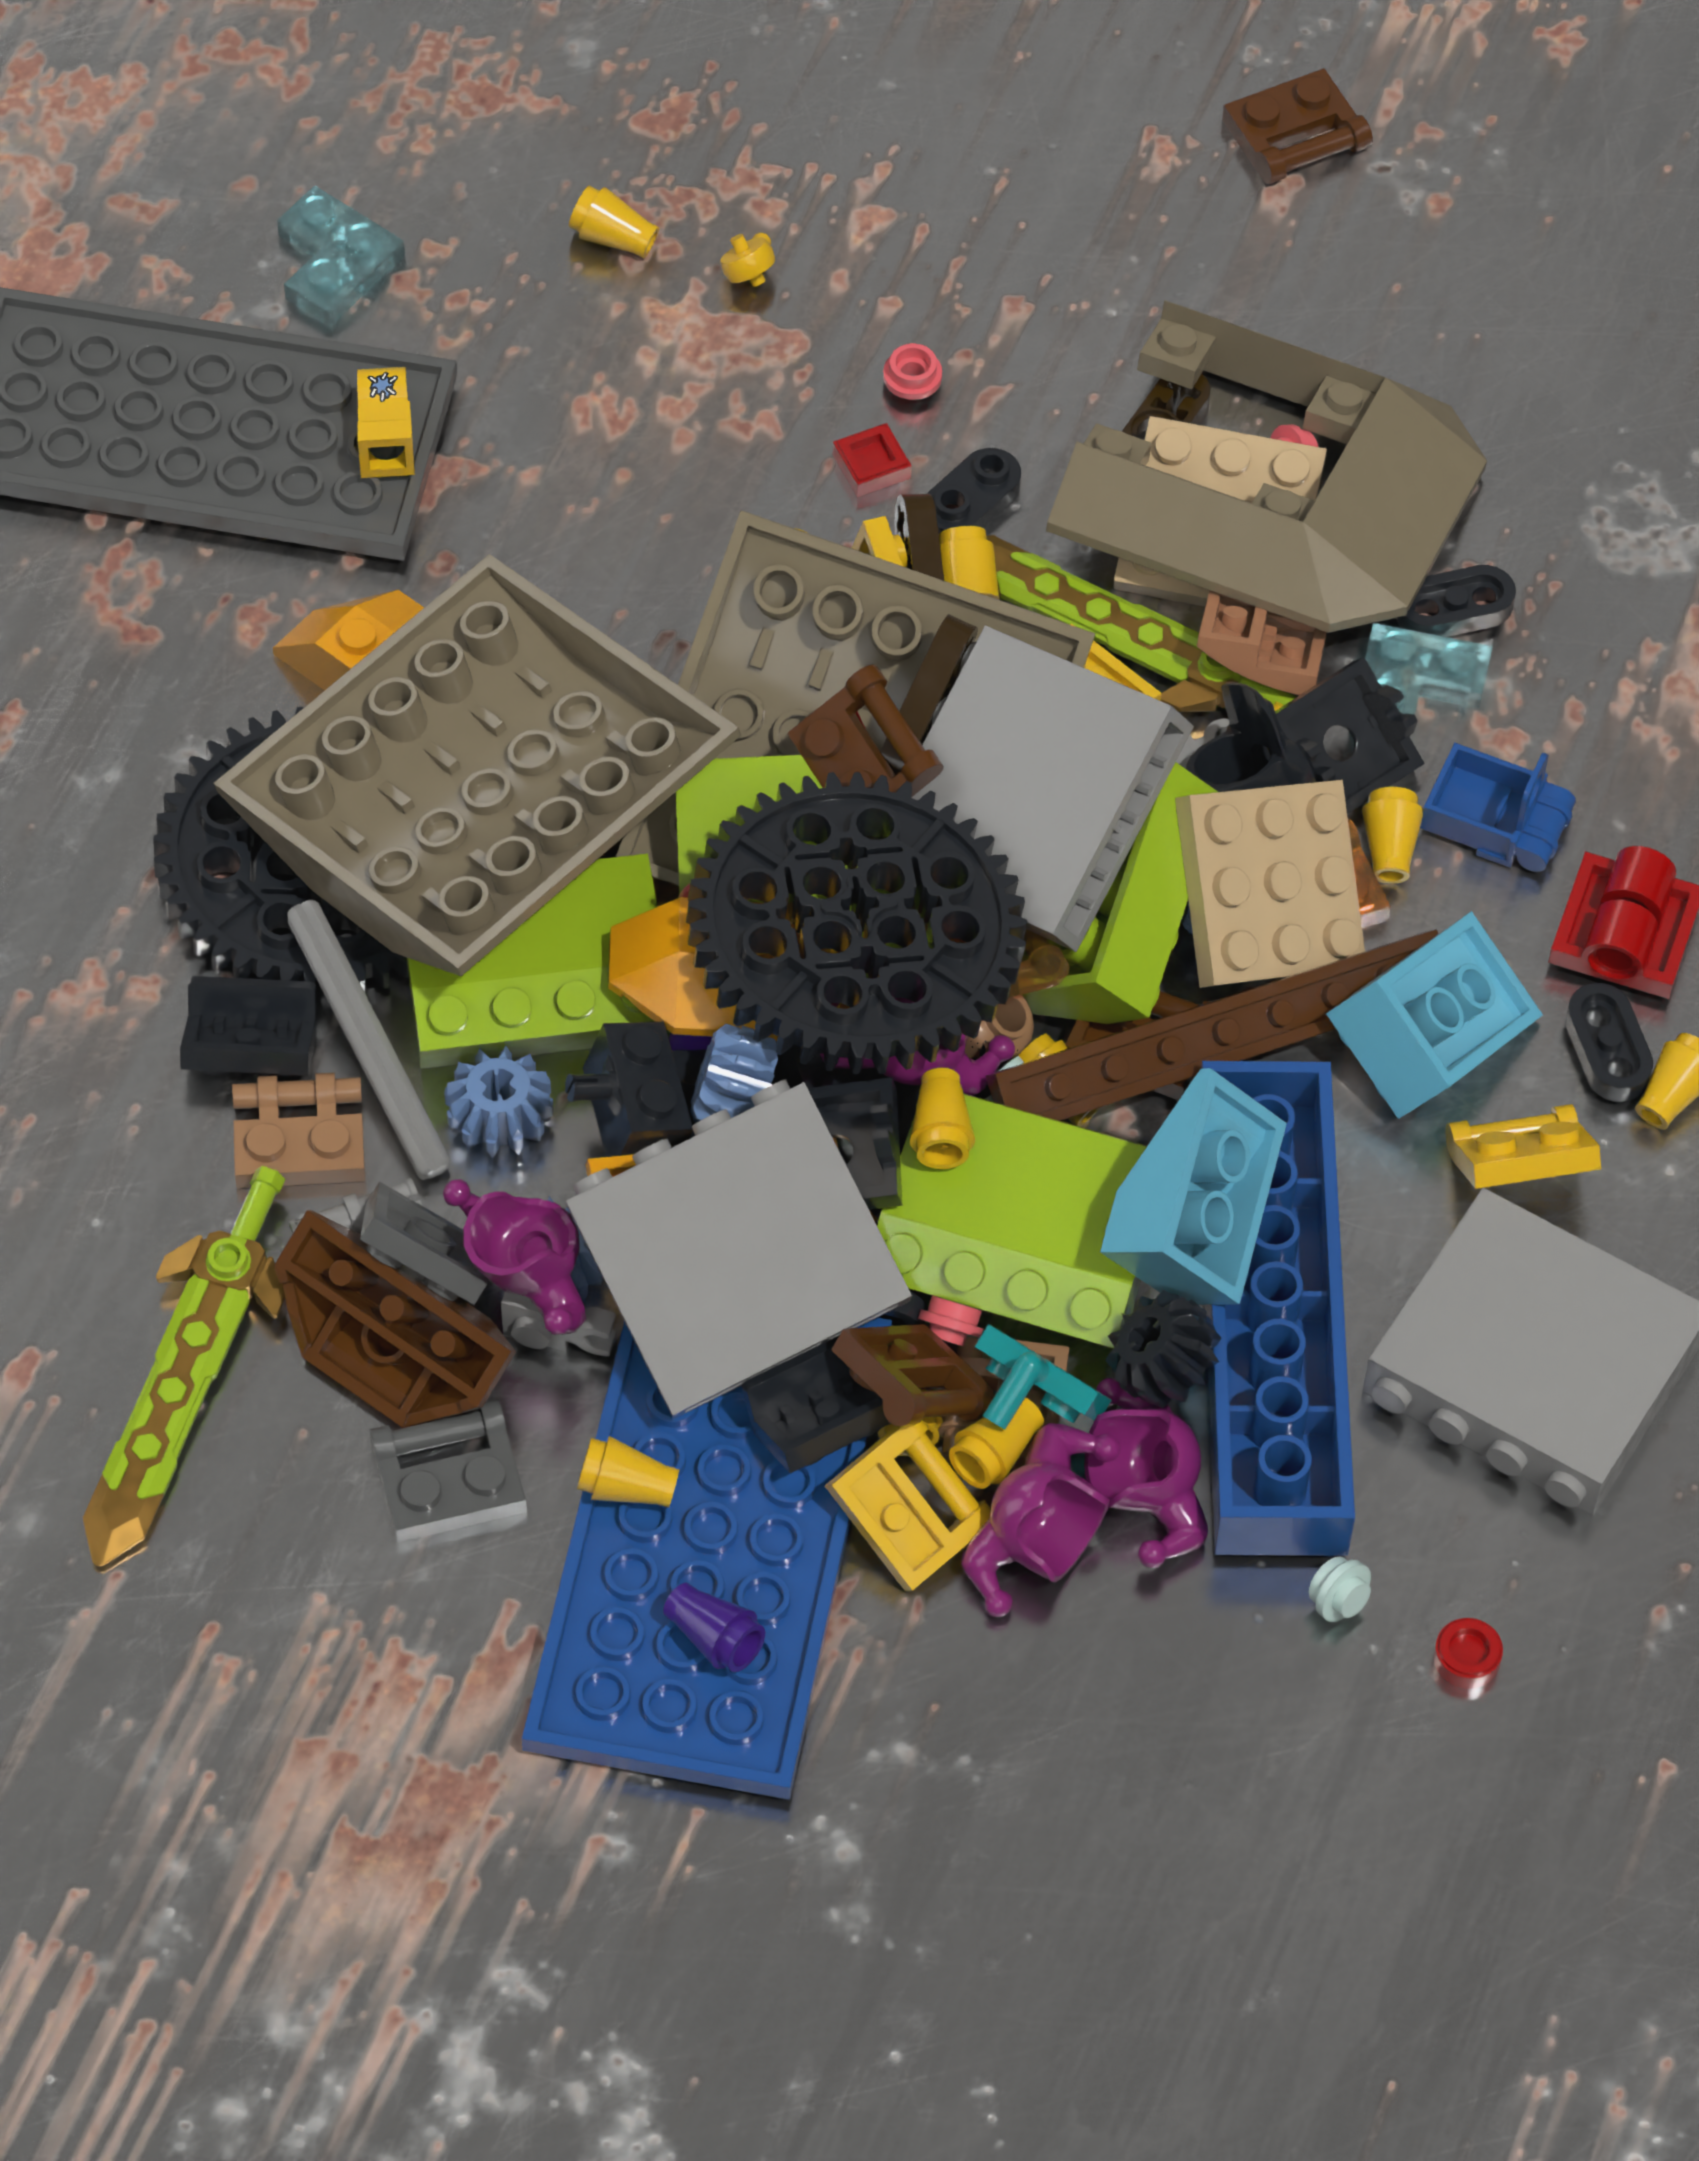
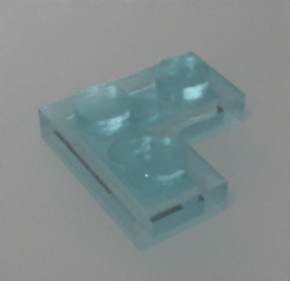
(345, 251)
(1428, 666)

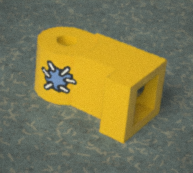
(384, 421)

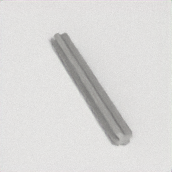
(368, 1040)

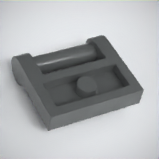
(453, 1489)

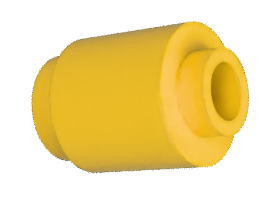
(969, 559)

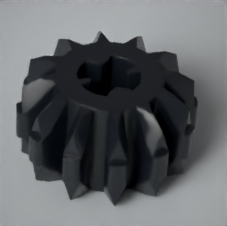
(1163, 1349)

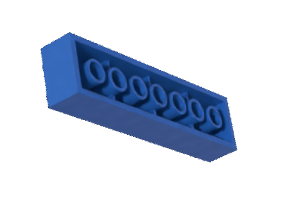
(1282, 1351)

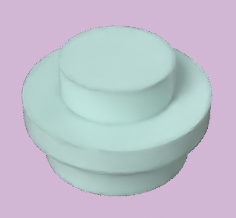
(1340, 1588)

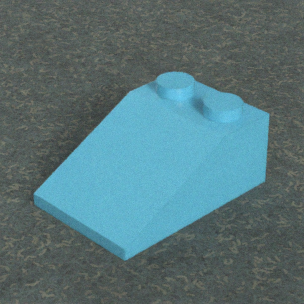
(1434, 1015)
(1198, 1194)

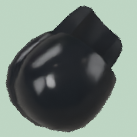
(1242, 755)

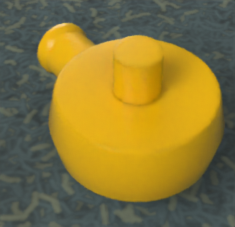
(748, 259)

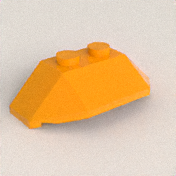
(343, 634)
(657, 972)

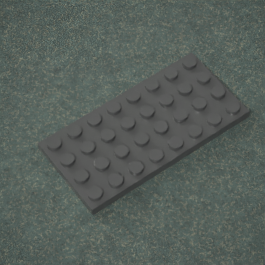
(206, 423)

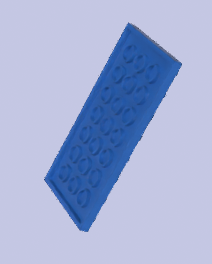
(620, 1675)

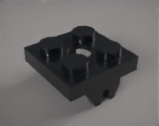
(1371, 715)
(868, 1119)

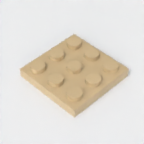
(1226, 463)
(1269, 881)

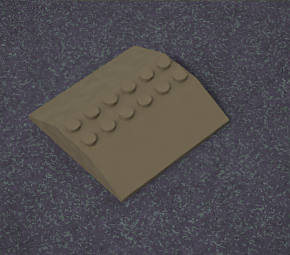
(792, 628)
(471, 768)

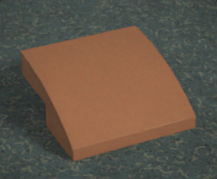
(1261, 644)

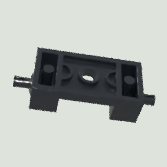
(646, 1088)

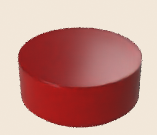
(1468, 1653)

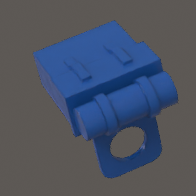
(1498, 808)

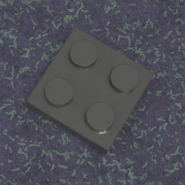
(412, 1235)

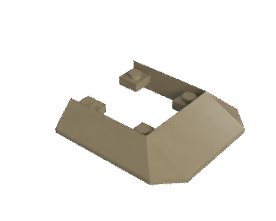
(1320, 562)

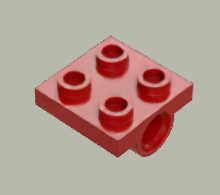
(1627, 920)

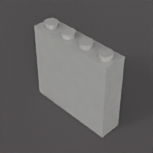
(1052, 771)
(737, 1247)
(1535, 1351)

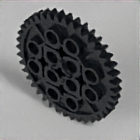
(233, 912)
(793, 993)

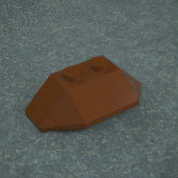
(385, 1328)

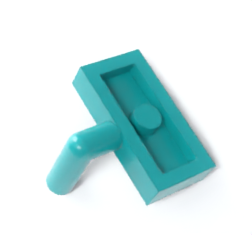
(1023, 1368)

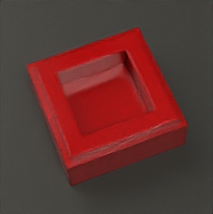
(872, 460)

